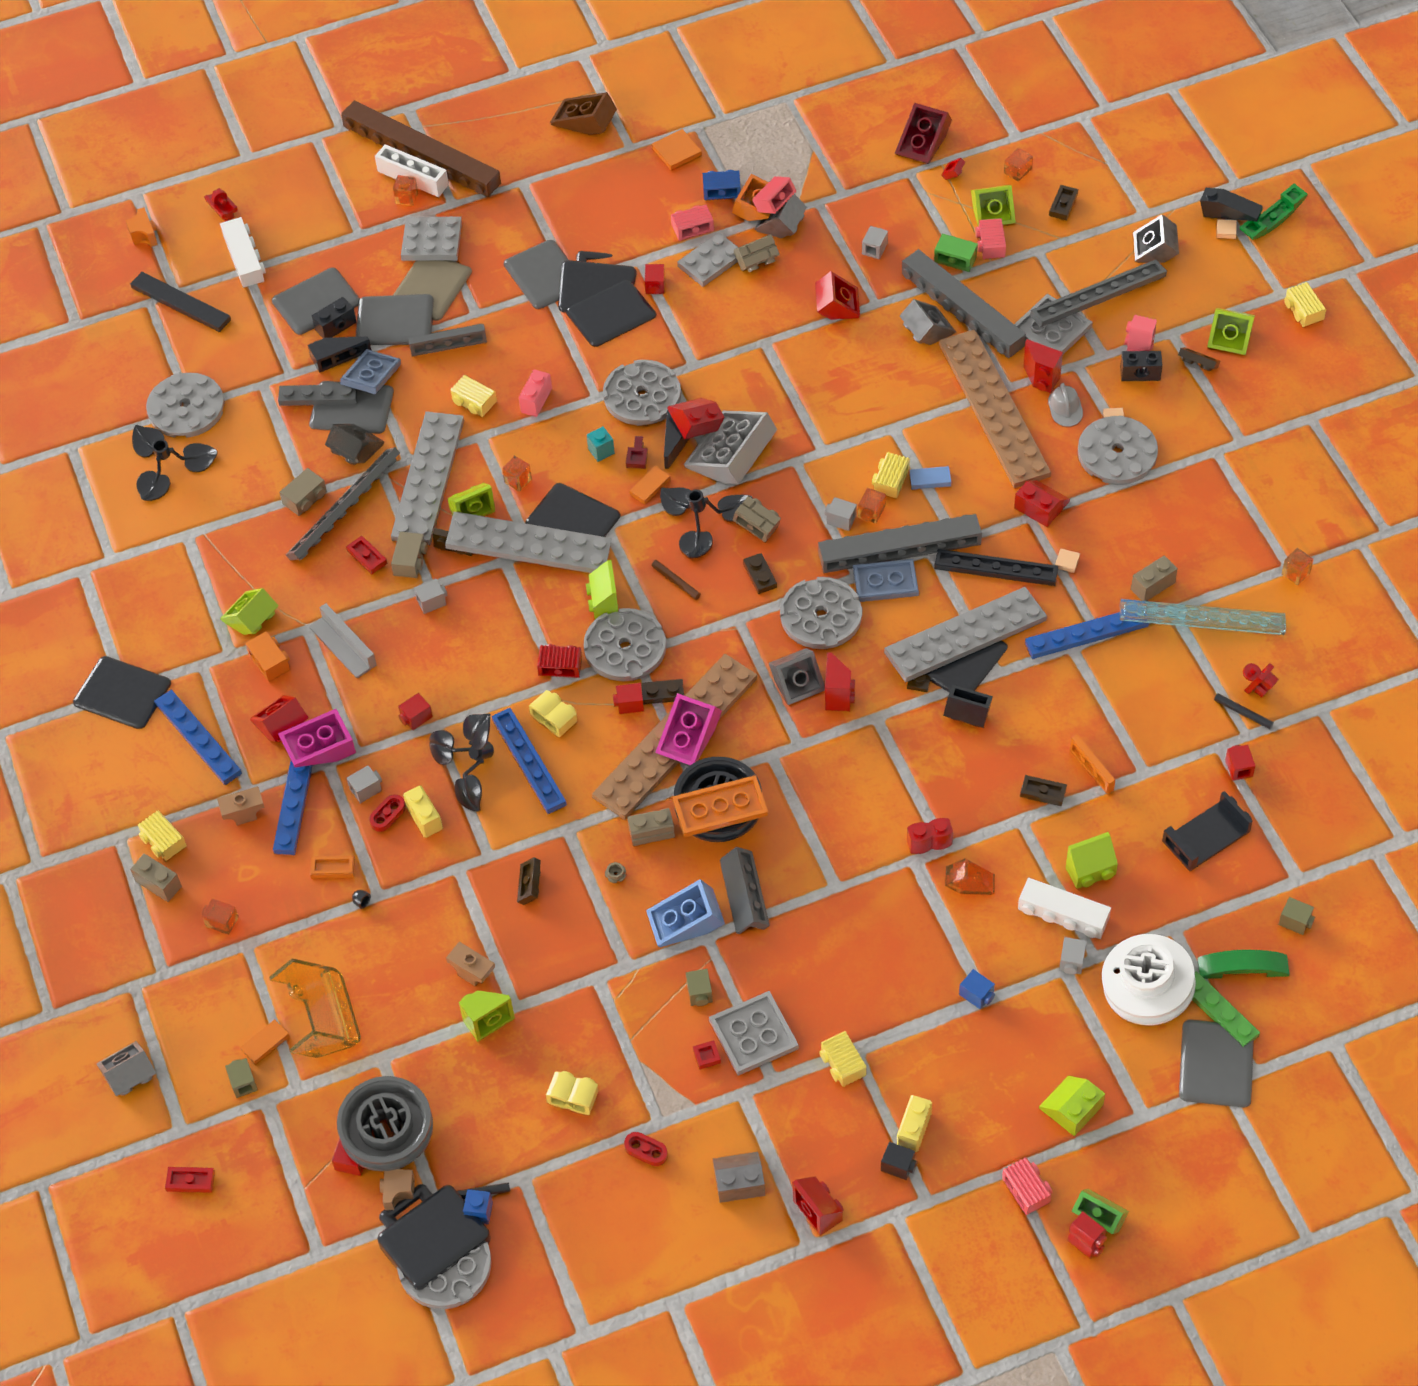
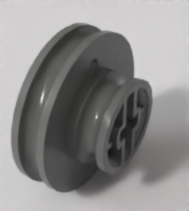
(380, 1100)

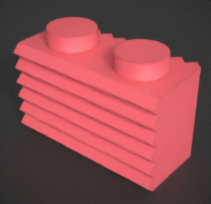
(774, 195)
(692, 222)
(991, 238)
(1140, 334)
(535, 393)
(1027, 1186)

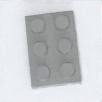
(709, 259)

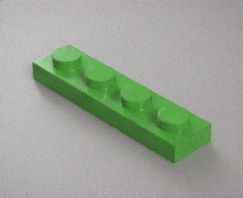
(1223, 1012)

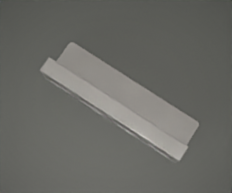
(343, 642)

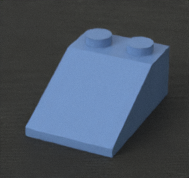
(685, 914)

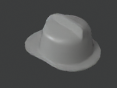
(1065, 406)

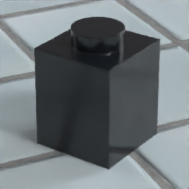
(898, 1161)

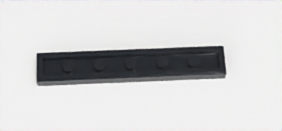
(180, 301)
(996, 567)

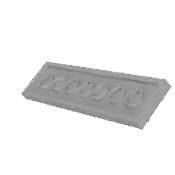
(428, 475)
(527, 542)
(965, 634)

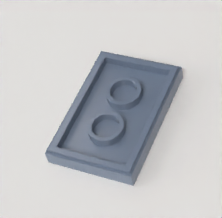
(370, 371)
(885, 580)

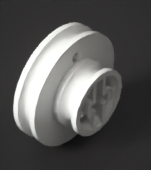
(1153, 979)

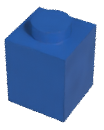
(977, 989)
(478, 1205)

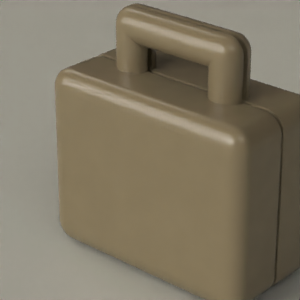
(438, 278)

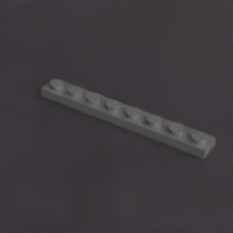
(1098, 293)
(338, 509)

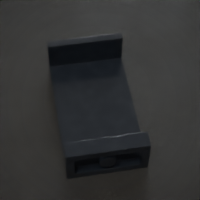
(1208, 832)

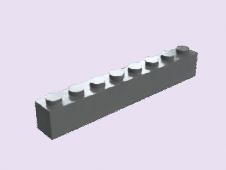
(963, 303)
(899, 543)

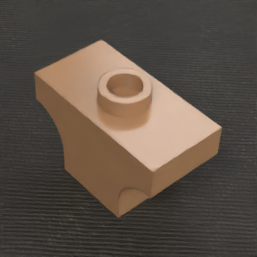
(241, 805)
(470, 964)
(396, 1186)

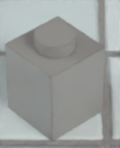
(875, 242)
(841, 513)
(430, 595)
(364, 783)
(1072, 956)

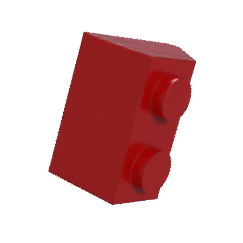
(837, 297)
(1042, 365)
(696, 417)
(1040, 502)
(838, 685)
(279, 716)
(816, 1204)

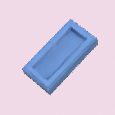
(930, 477)

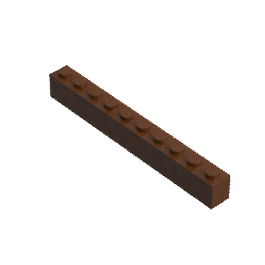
(390, 132)

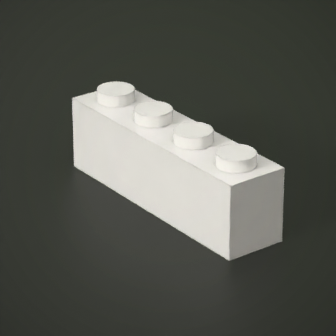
(428, 176)
(242, 252)
(1064, 908)

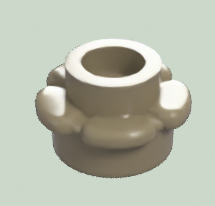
(615, 868)

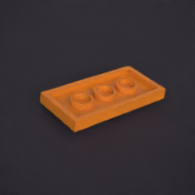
(720, 806)

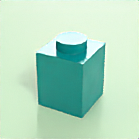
(600, 444)

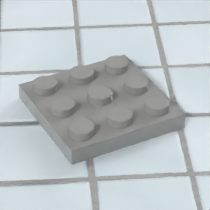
(431, 238)
(1057, 335)
(753, 1033)

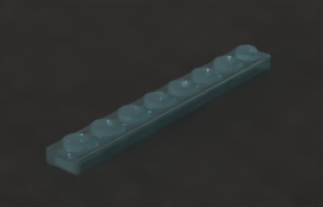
(1202, 616)

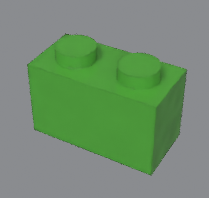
(955, 252)
(1101, 1210)

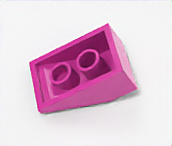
(688, 729)
(318, 740)

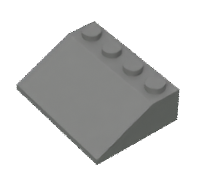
(733, 448)

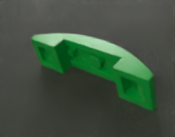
(1276, 214)
(1243, 962)

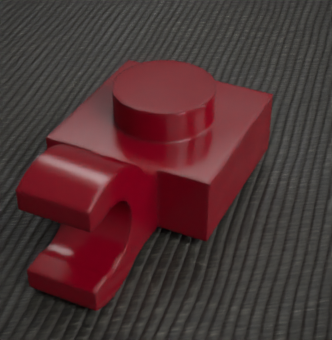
(637, 455)

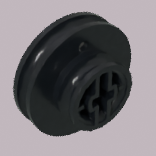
(713, 772)

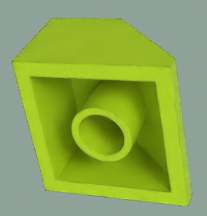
(994, 204)
(1231, 331)
(474, 501)
(602, 590)
(250, 611)
(1091, 861)
(485, 1012)
(1073, 1103)

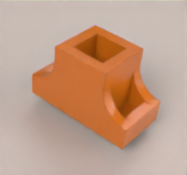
(141, 228)

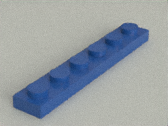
(1080, 635)
(198, 737)
(529, 760)
(292, 809)

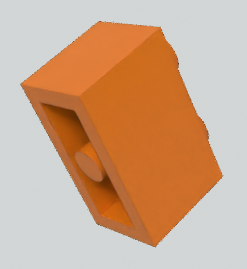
(267, 656)

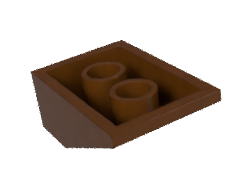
(585, 113)

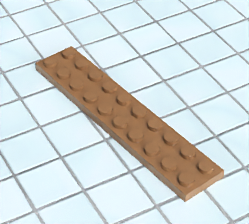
(994, 408)
(646, 769)

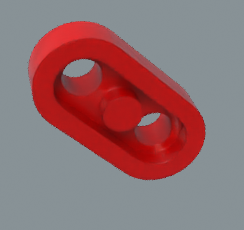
(385, 813)
(647, 1148)

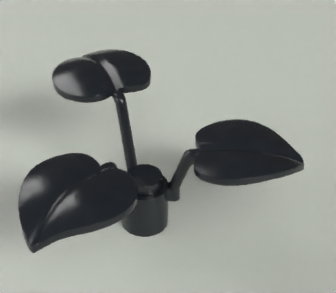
(149, 440)
(676, 501)
(476, 729)

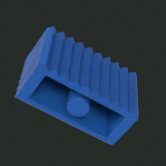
(721, 184)

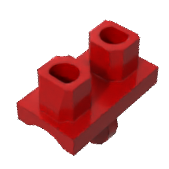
(221, 204)
(1260, 680)

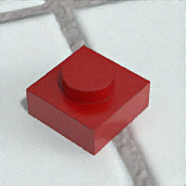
(953, 169)
(706, 1054)

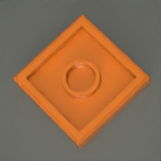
(676, 149)

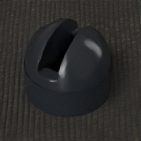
(361, 898)

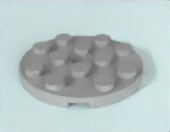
(193, 388)
(648, 408)
(1121, 468)
(828, 630)
(626, 663)
(457, 1284)

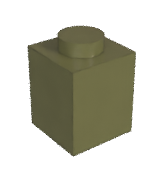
(1297, 916)
(699, 987)
(241, 1077)

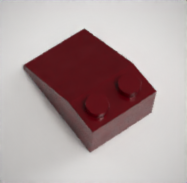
(923, 133)

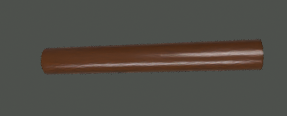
(675, 579)

